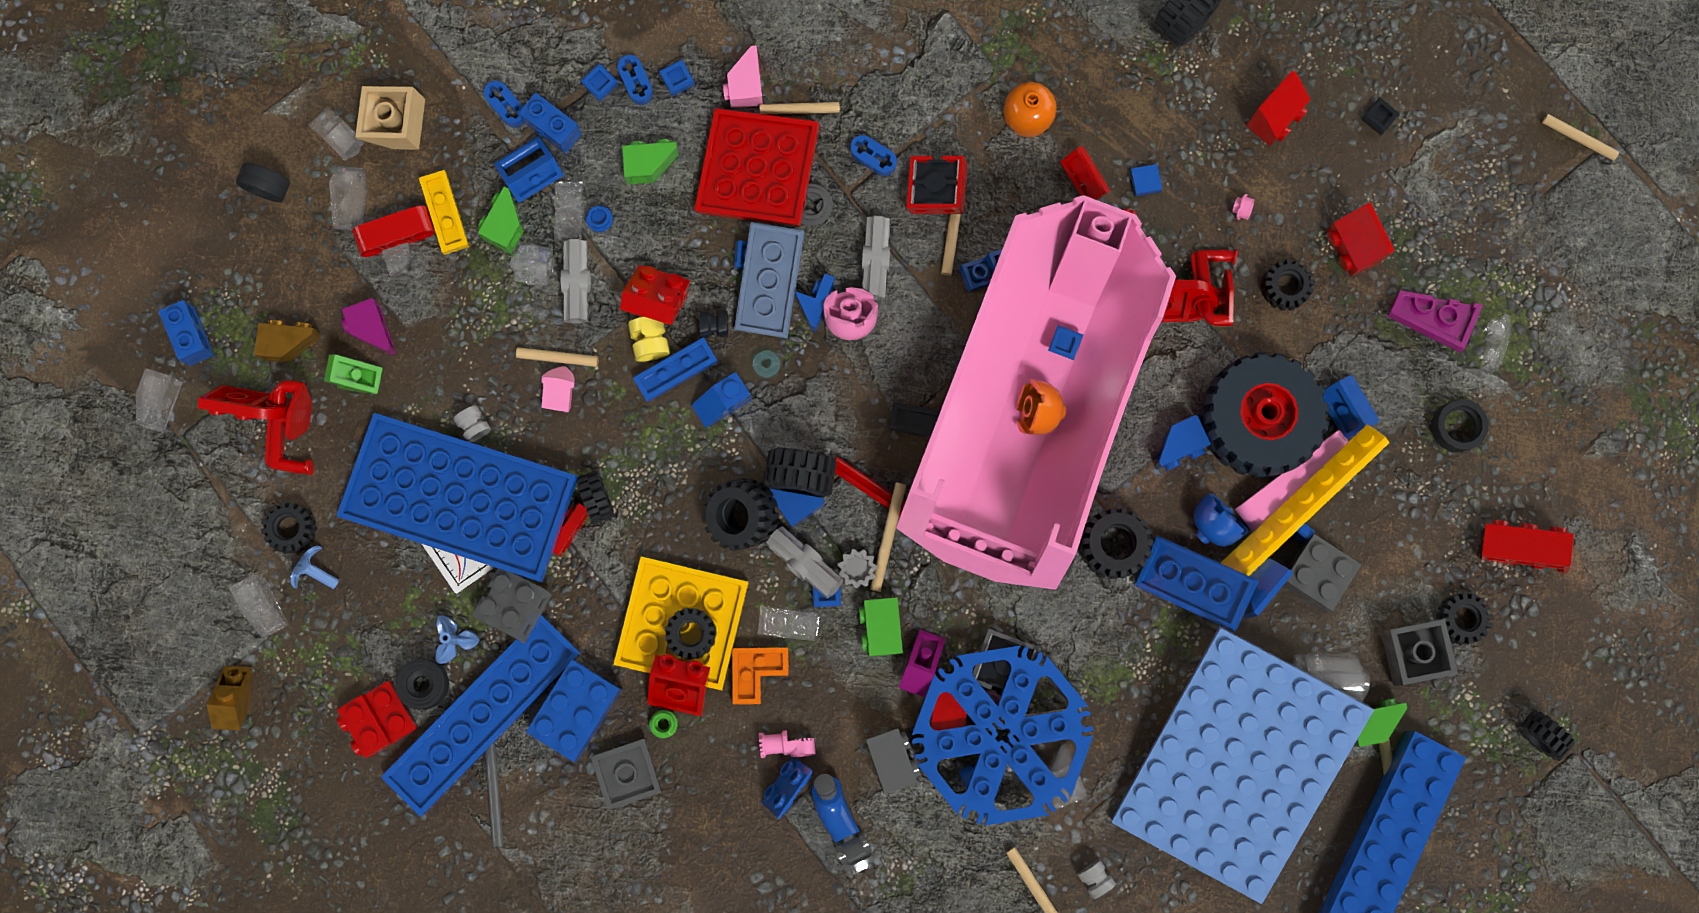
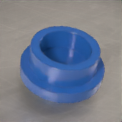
(599, 218)

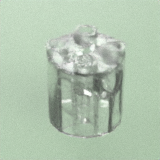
(1337, 670)

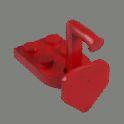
(1198, 297)
(281, 415)

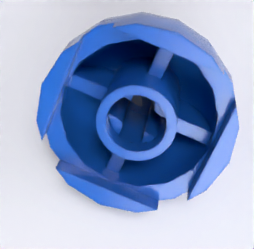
(1217, 522)

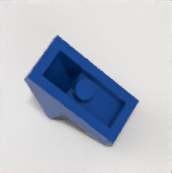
(813, 307)

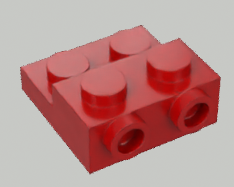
(678, 684)
(376, 720)

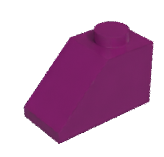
(368, 325)
(922, 663)

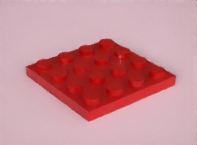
(757, 167)

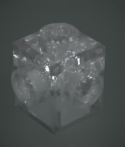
(532, 264)

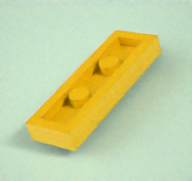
(444, 212)

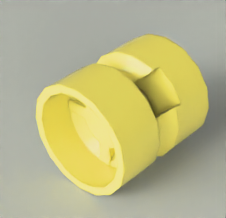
(649, 339)

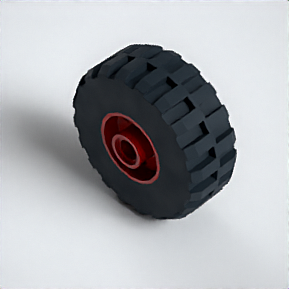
(1284, 395)

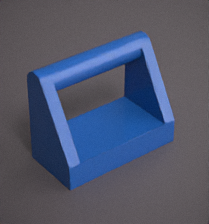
(533, 176)

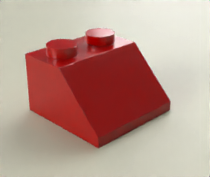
(1280, 109)
(1360, 240)

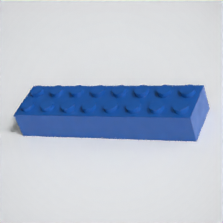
(1395, 827)

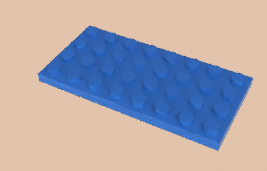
(458, 497)

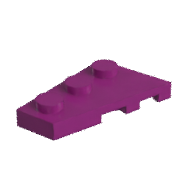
(1436, 318)

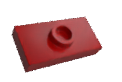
(1084, 174)

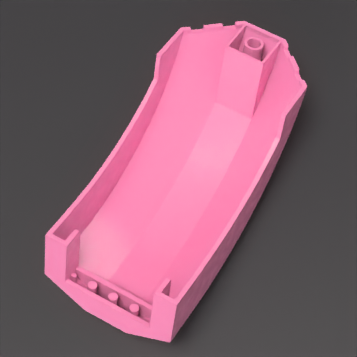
(1019, 500)

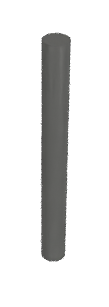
(494, 796)

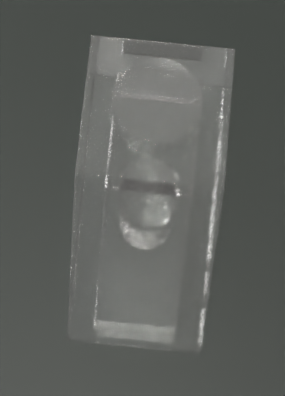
(336, 134)
(348, 197)
(156, 399)
(258, 605)
(1059, 767)

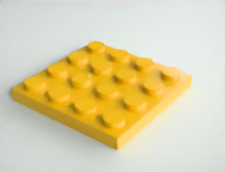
(667, 588)

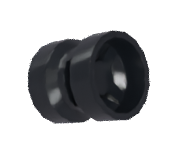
(710, 324)

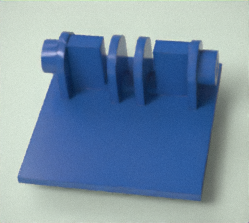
(780, 795)

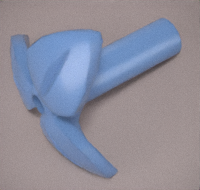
(305, 567)
(447, 630)

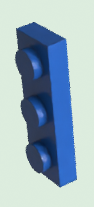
(675, 370)

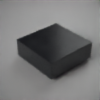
(1380, 116)

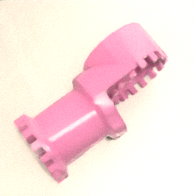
(779, 744)

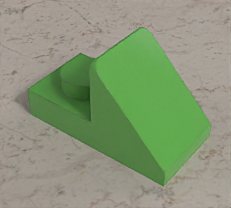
(352, 374)

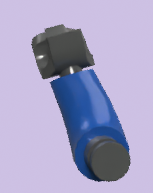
(838, 821)

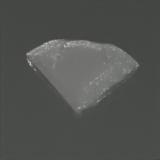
(397, 258)

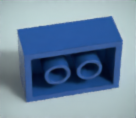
(574, 710)

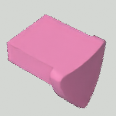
(557, 389)

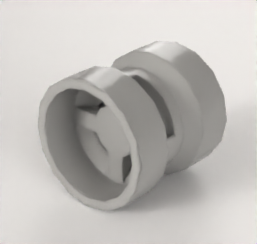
(472, 424)
(1096, 879)

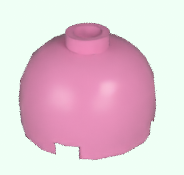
(850, 313)

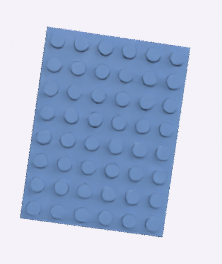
(1241, 765)

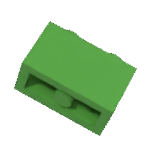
(882, 627)

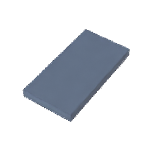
(769, 280)

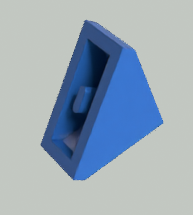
(796, 506)

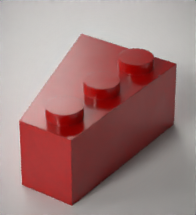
(1528, 545)

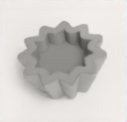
(857, 568)

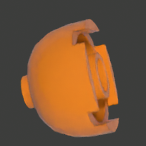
(1029, 109)
(1040, 407)

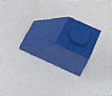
(721, 400)

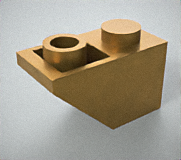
(283, 342)
(230, 698)

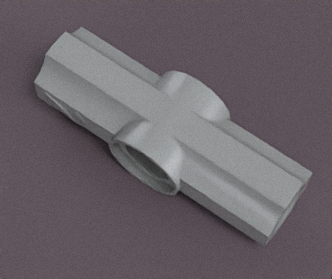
(876, 256)
(575, 281)
(804, 562)

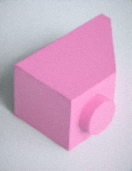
(744, 81)

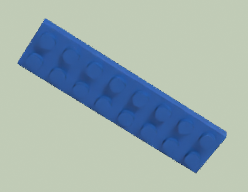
(480, 716)

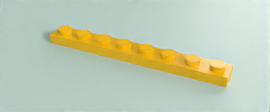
(1306, 501)

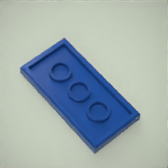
(1196, 583)

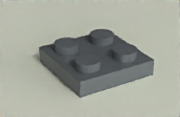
(626, 774)

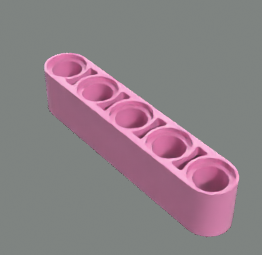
(1280, 489)

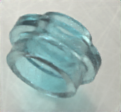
(766, 372)

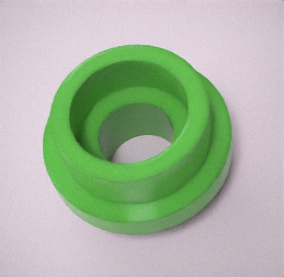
(654, 724)

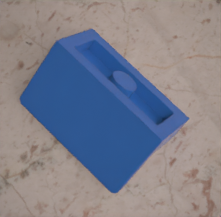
(1349, 407)

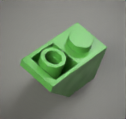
(647, 162)
(503, 223)
(1381, 722)

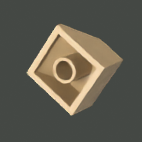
(390, 117)

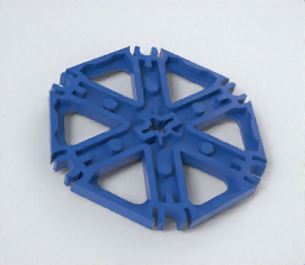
(992, 759)

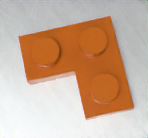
(750, 665)

